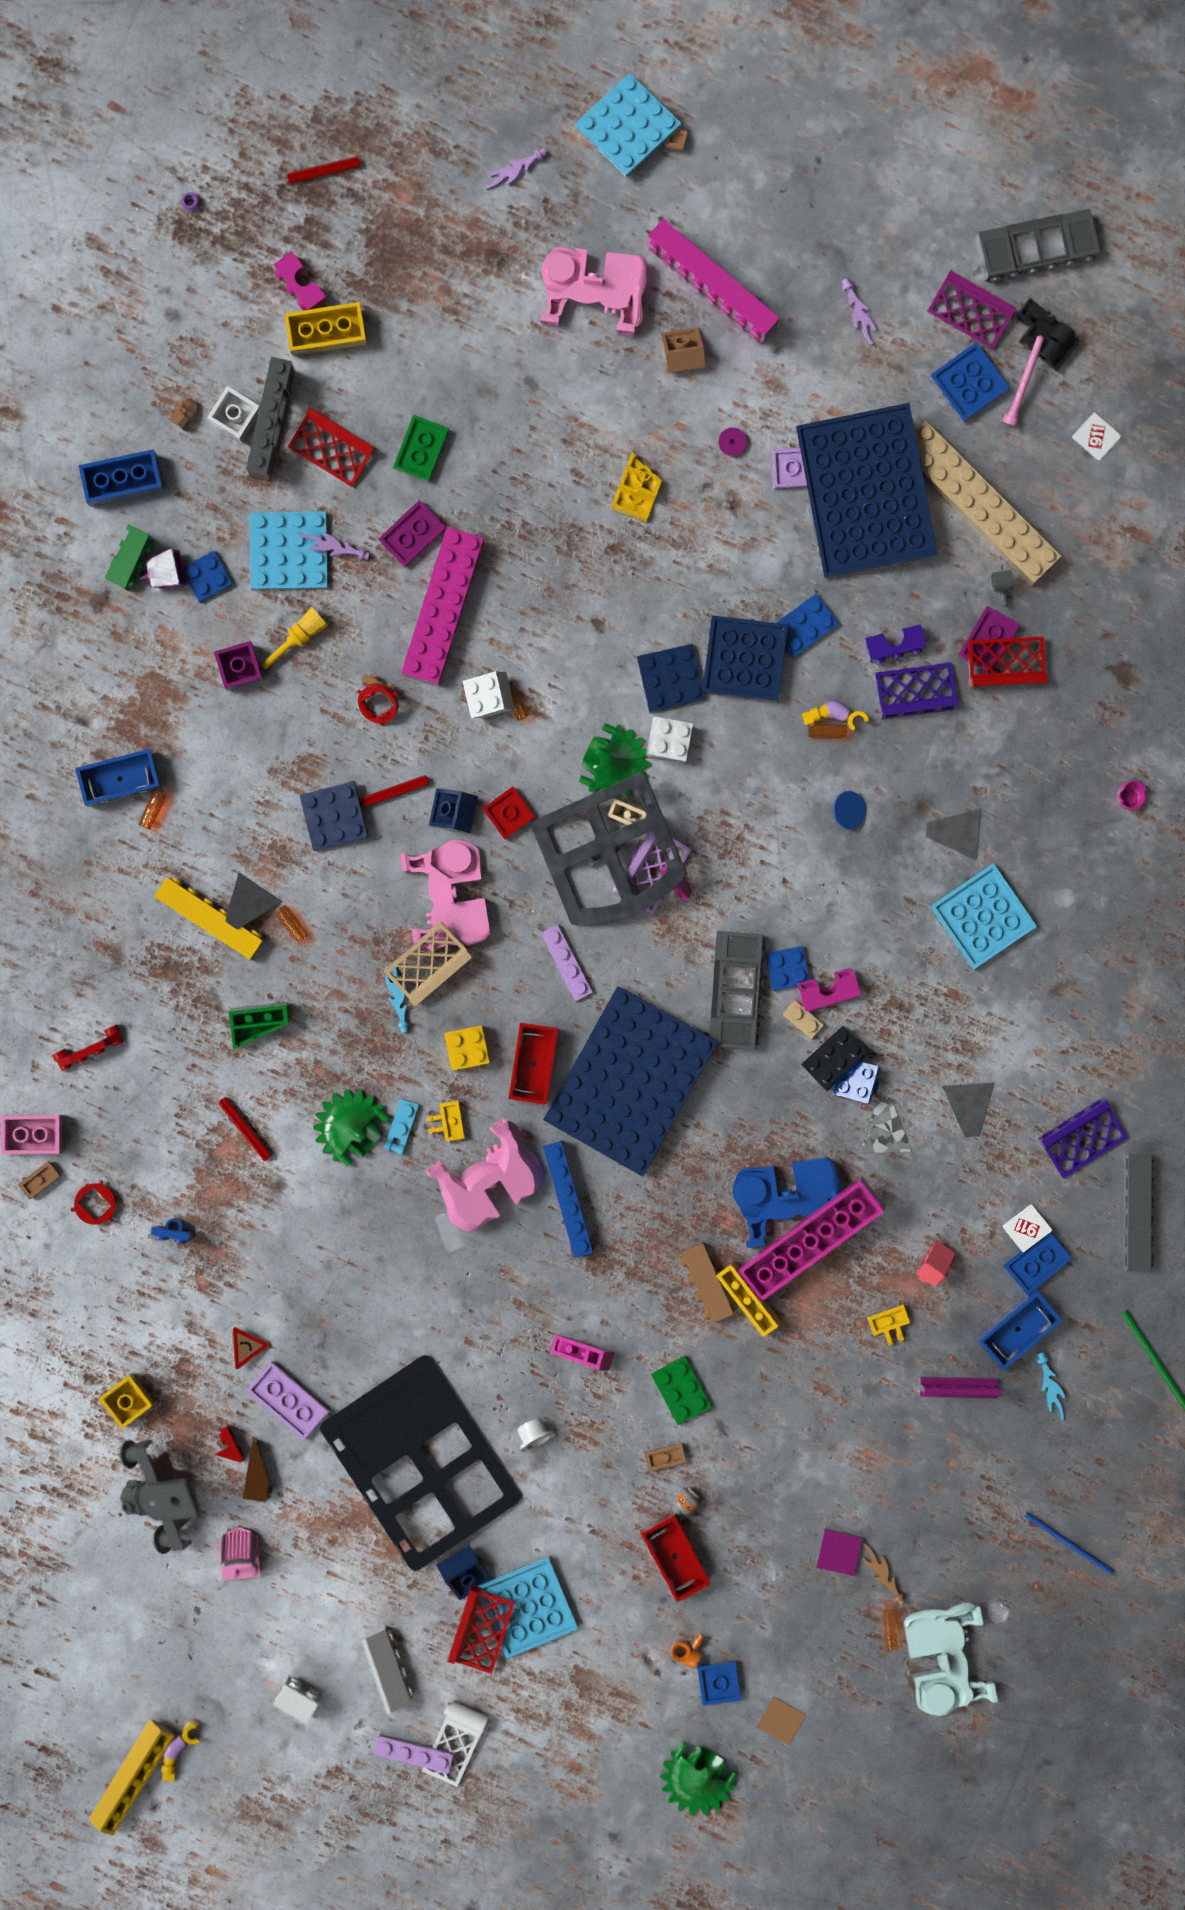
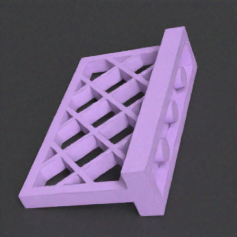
(640, 856)

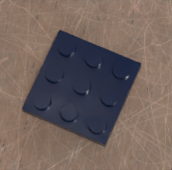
(670, 678)
(334, 816)

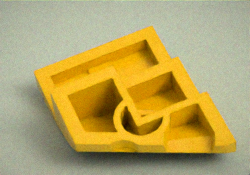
(636, 490)

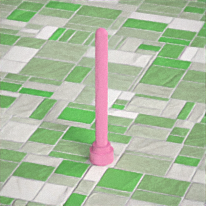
(1012, 416)

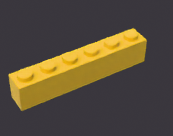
(208, 918)
(131, 1777)

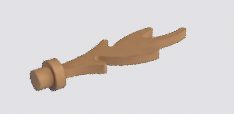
(882, 1570)

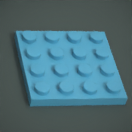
(628, 125)
(281, 557)
(983, 916)
(539, 1607)

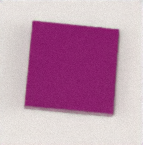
(839, 1552)

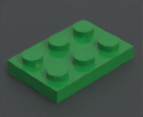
(420, 448)
(681, 1390)

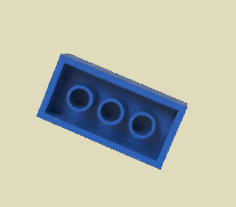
(121, 478)

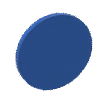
(849, 810)

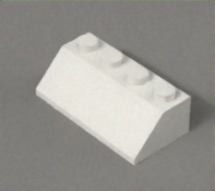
(386, 1669)

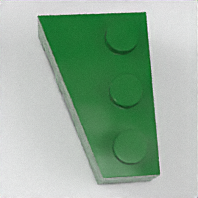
(130, 558)

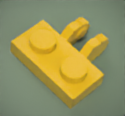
(451, 1121)
(889, 1320)

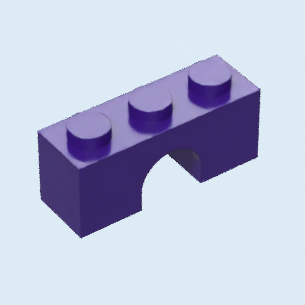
(878, 649)

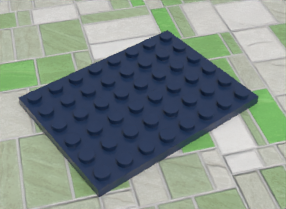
(866, 490)
(630, 1081)

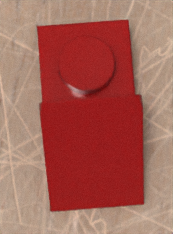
(233, 1451)

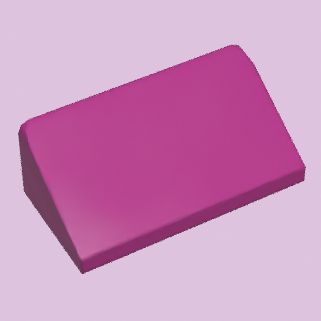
(682, 890)

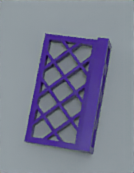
(920, 706)
(1077, 1122)

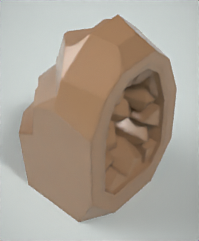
(183, 413)

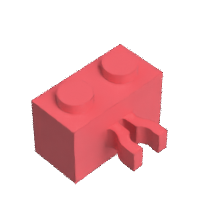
(936, 1264)

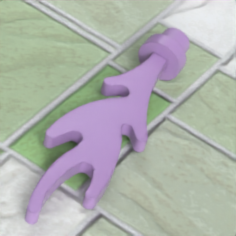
(514, 171)
(858, 315)
(333, 544)

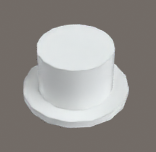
(534, 1435)

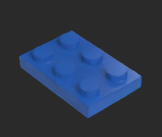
(807, 625)
(1037, 1263)

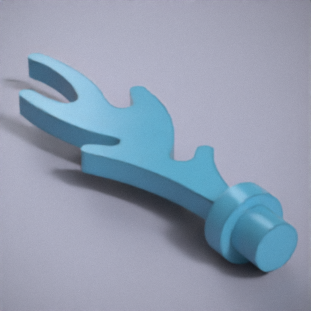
(399, 998)
(1053, 1387)

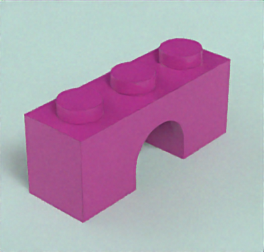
(308, 296)
(844, 988)

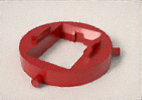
(371, 690)
(82, 1212)

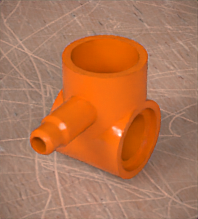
(691, 1655)

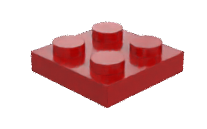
(508, 813)

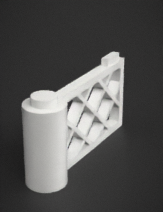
(470, 1723)

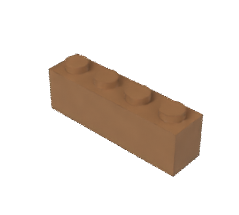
(708, 1285)

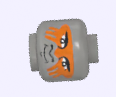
(685, 1501)

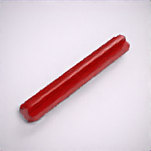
(323, 170)
(394, 791)
(245, 1129)

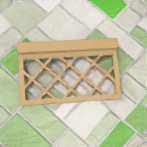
(438, 976)

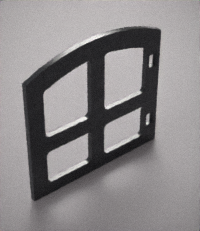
(606, 844)

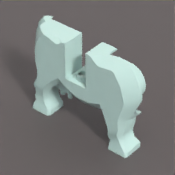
(942, 1632)

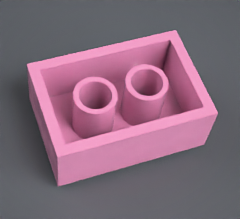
(31, 1134)

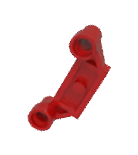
(64, 1060)

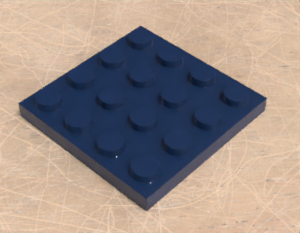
(745, 658)

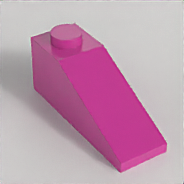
(582, 1353)

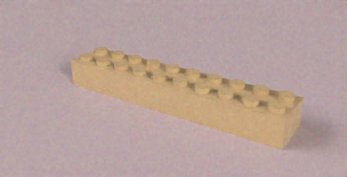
(983, 507)

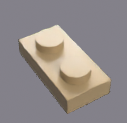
(802, 1020)

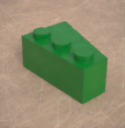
(257, 1020)

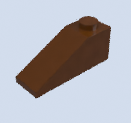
(257, 1479)

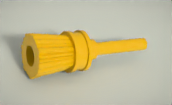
(299, 635)

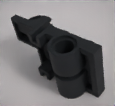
(1058, 336)

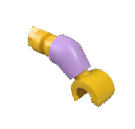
(835, 710)
(175, 1747)

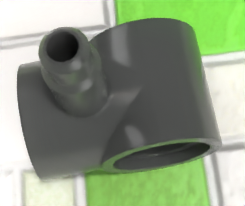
(1002, 582)

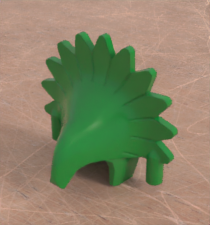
(613, 759)
(349, 1125)
(697, 1779)

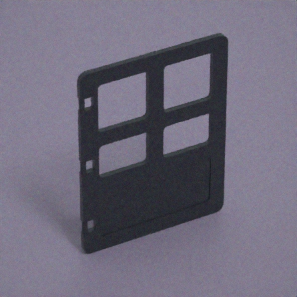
(395, 1423)

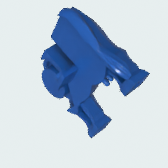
(757, 1195)

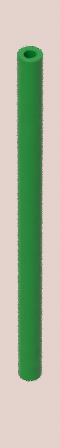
(1154, 1358)

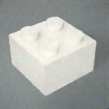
(234, 414)
(488, 694)
(669, 739)
(297, 1700)

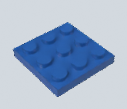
(969, 382)

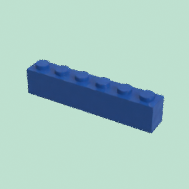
(567, 1199)

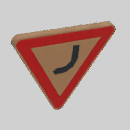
(245, 1347)

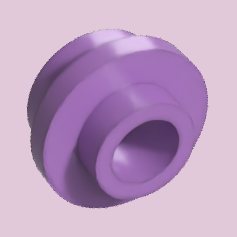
(190, 196)

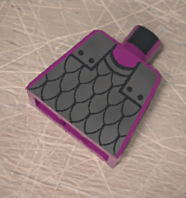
(165, 570)

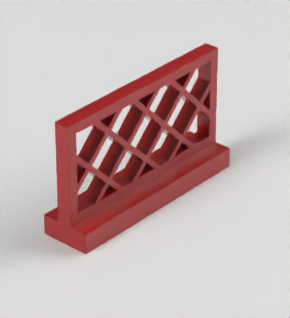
(335, 431)
(1011, 678)
(464, 1629)

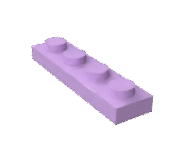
(566, 962)
(414, 1753)

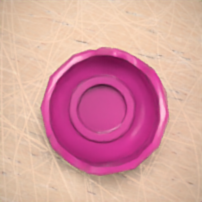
(1131, 795)

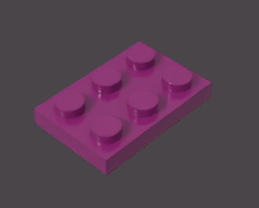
(412, 533)
(989, 626)

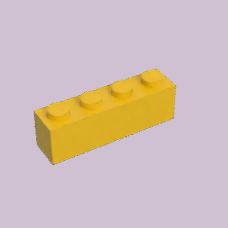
(758, 1312)

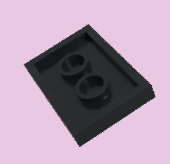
(835, 1058)

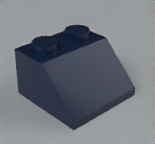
(453, 810)
(463, 1571)

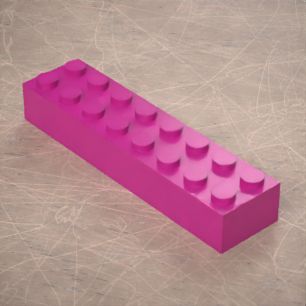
(712, 281)
(442, 606)
(811, 1238)

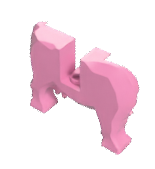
(618, 289)
(451, 865)
(509, 1163)

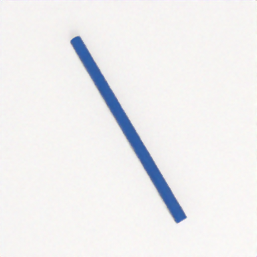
(1067, 1542)

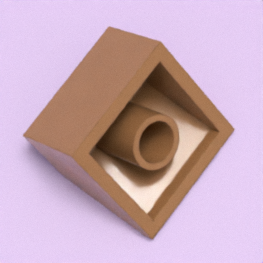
(683, 350)

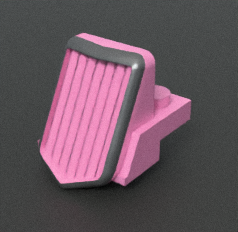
(239, 1554)

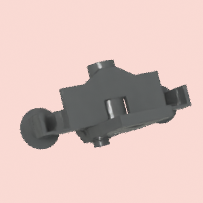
(163, 1495)

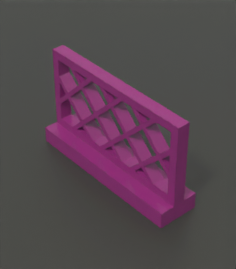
(978, 293)
(959, 1387)

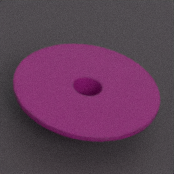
(732, 441)

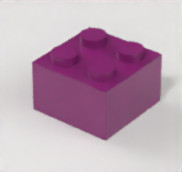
(238, 665)

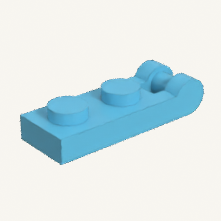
(401, 1126)

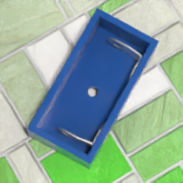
(100, 780)
(1035, 1321)

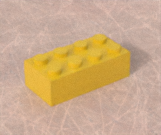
(325, 329)

